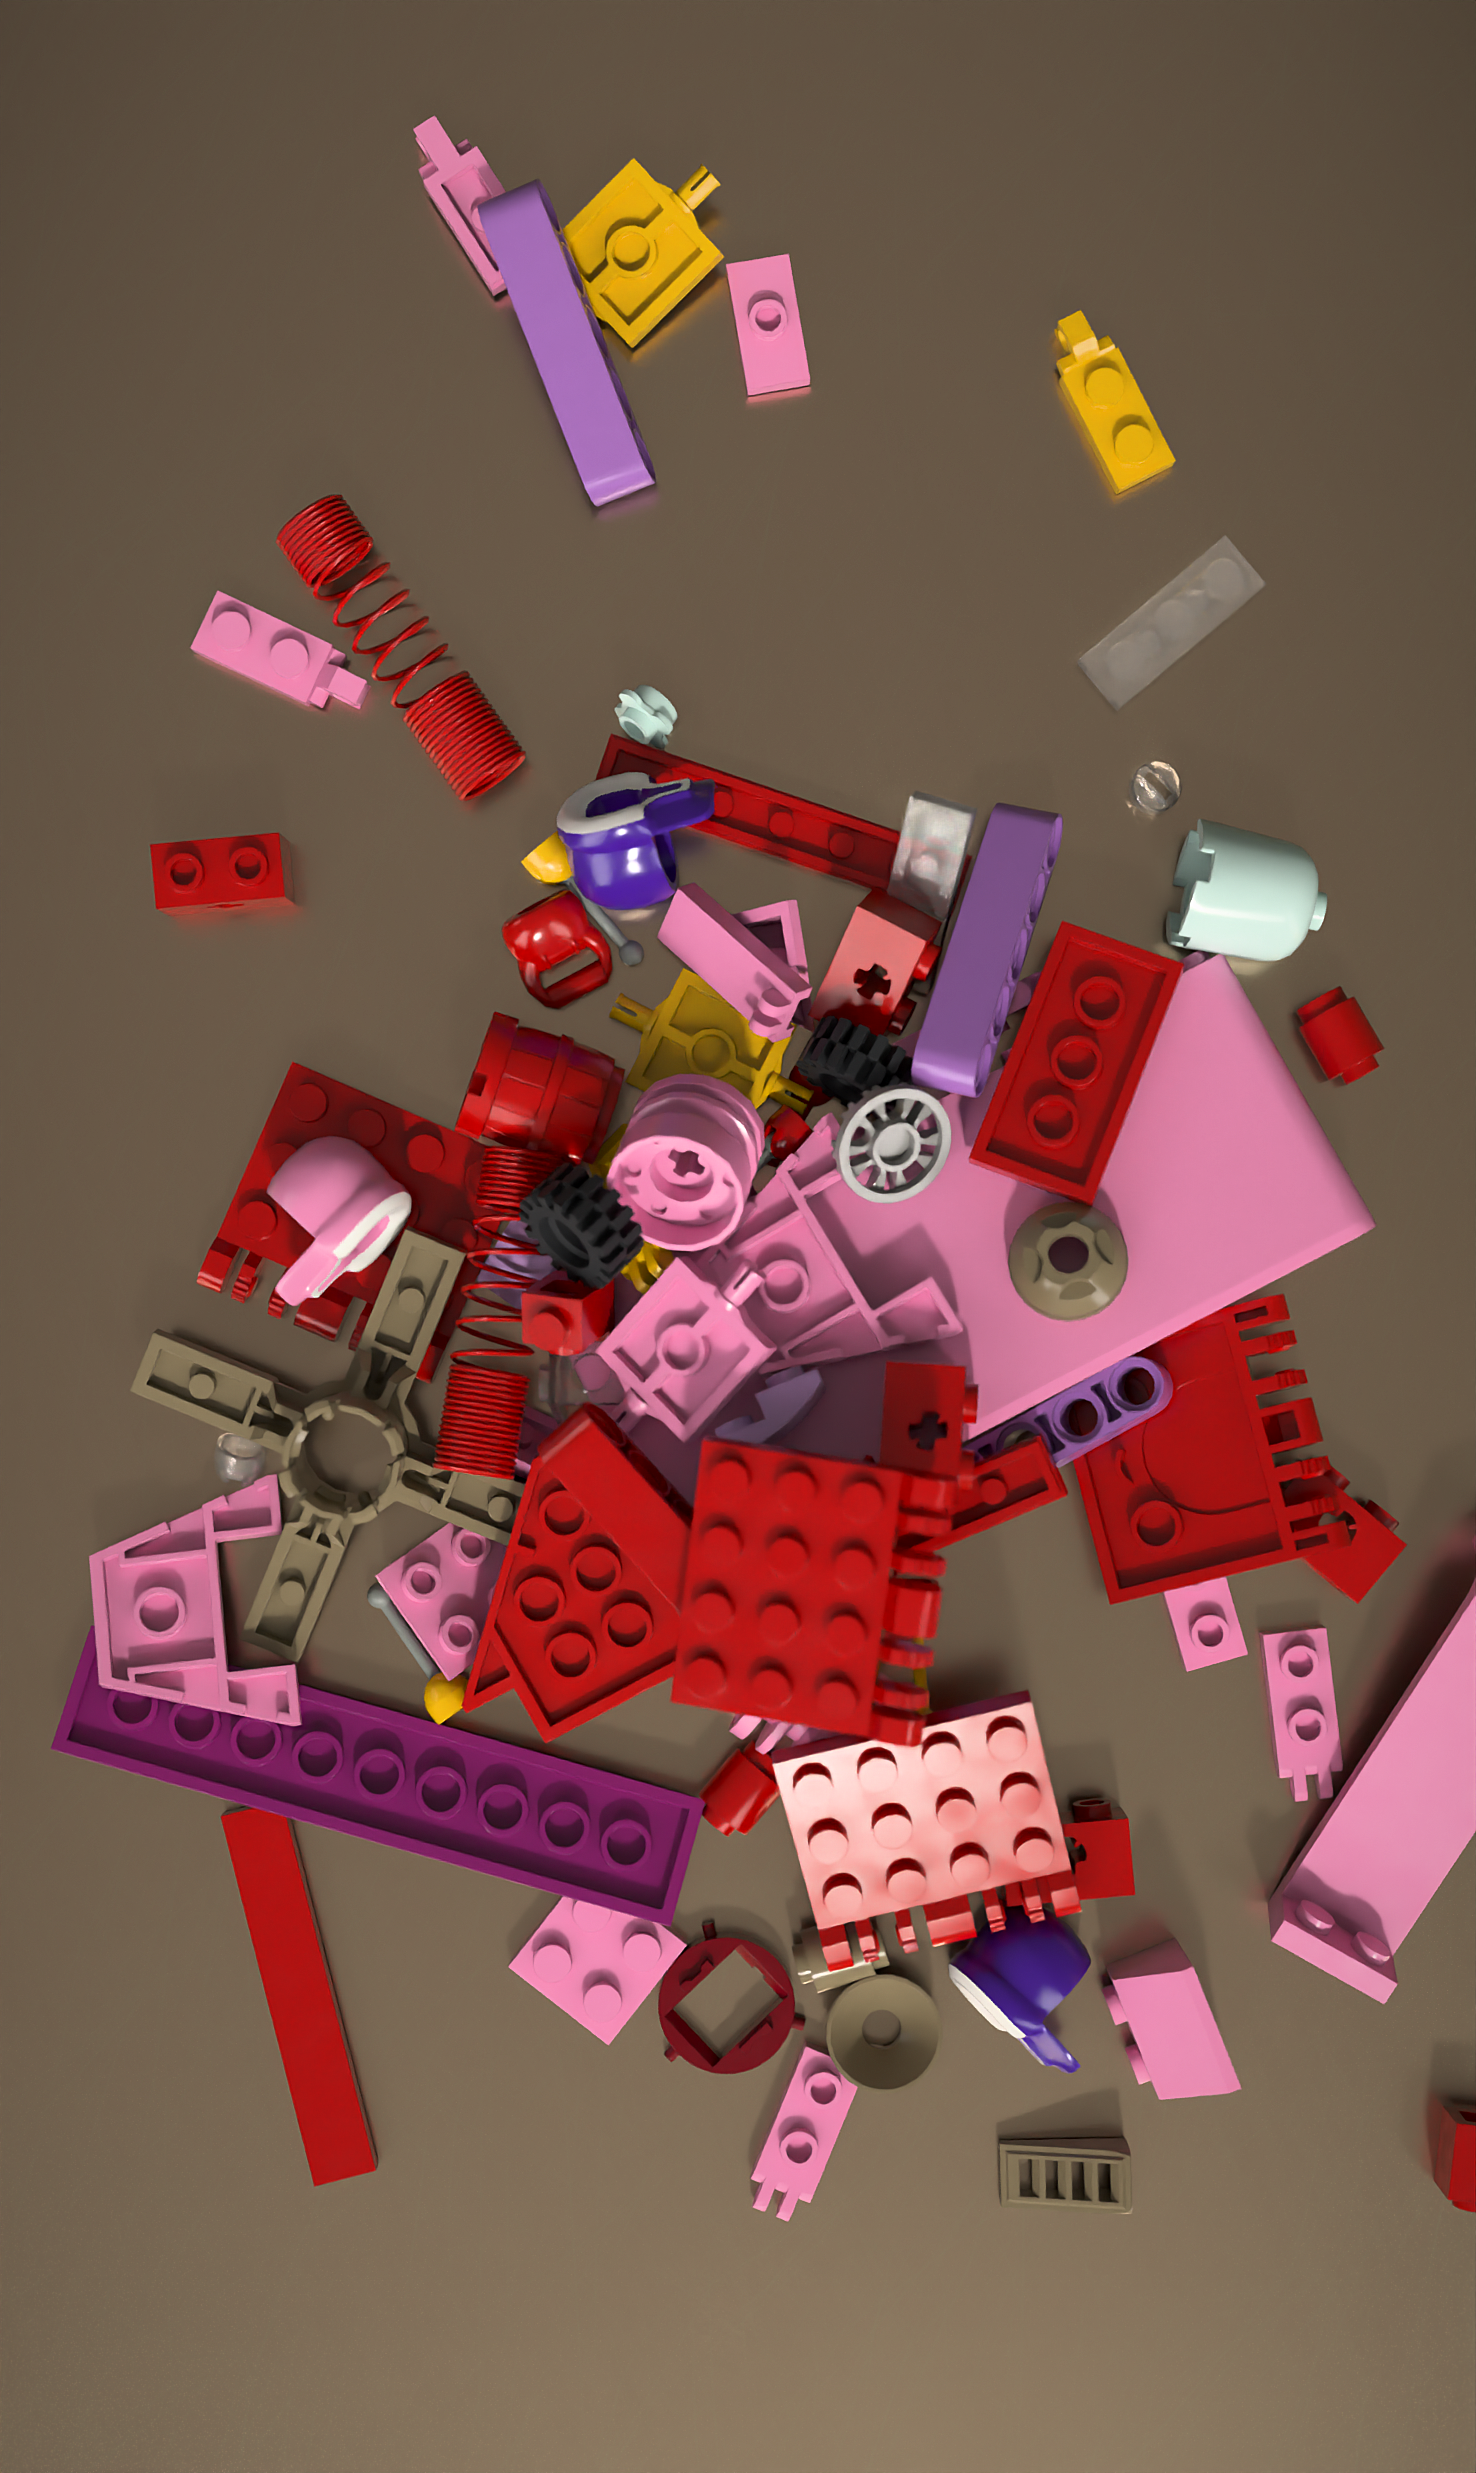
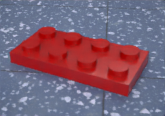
(1076, 1063)

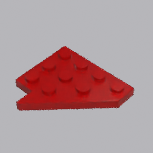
(569, 1617)

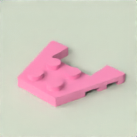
(808, 1295)
(165, 1616)

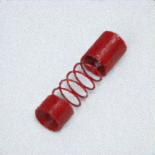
(448, 720)
(482, 1403)

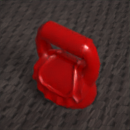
(550, 934)

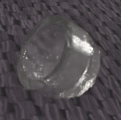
(1146, 796)
(238, 1459)

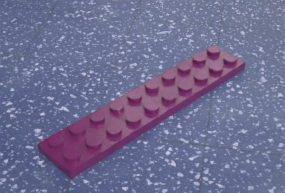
(405, 1788)

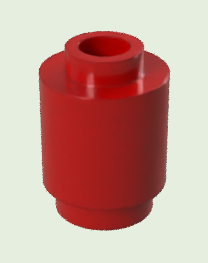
(1340, 1036)
(740, 1791)

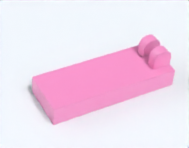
(733, 962)

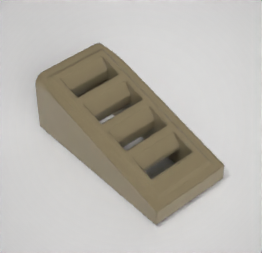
(1065, 2151)

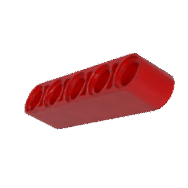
(623, 1495)

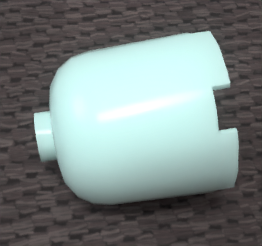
(1244, 894)

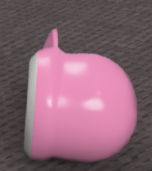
(345, 1203)

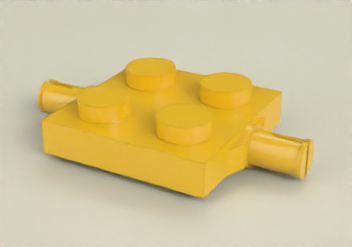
(641, 248)
(707, 1036)

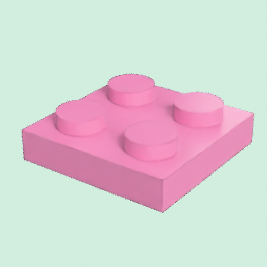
(596, 1962)

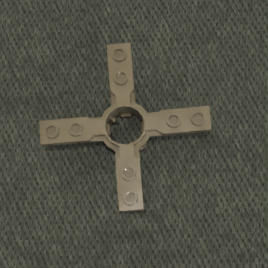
(277, 1416)

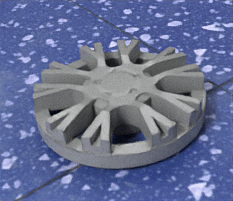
(892, 1142)

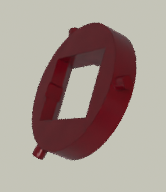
(761, 2038)

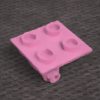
(446, 1592)

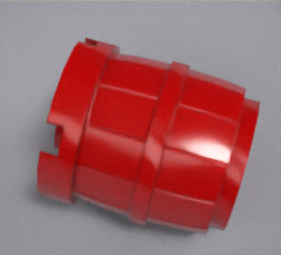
(540, 1092)

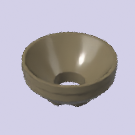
(1068, 1294)
(889, 2067)

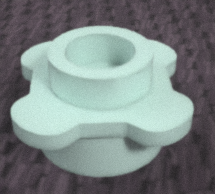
(646, 715)

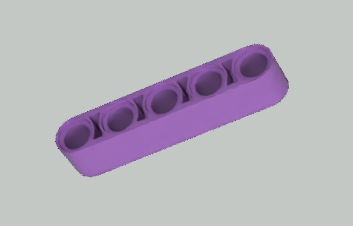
(567, 342)
(987, 950)
(1108, 1396)

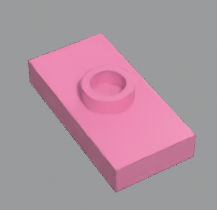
(768, 324)

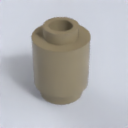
(812, 1963)

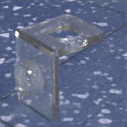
(560, 1390)

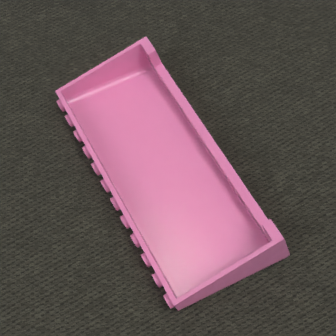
(1209, 1184)

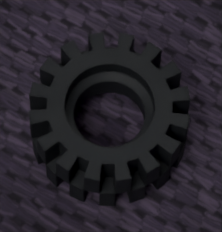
(852, 1060)
(581, 1225)

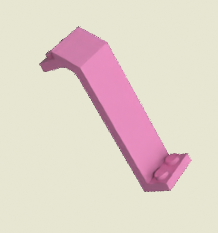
(1390, 1825)

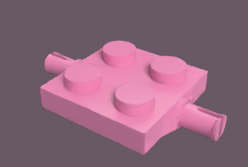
(686, 1348)

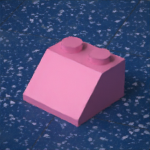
(1170, 2024)

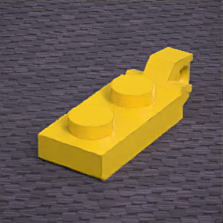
(1109, 406)

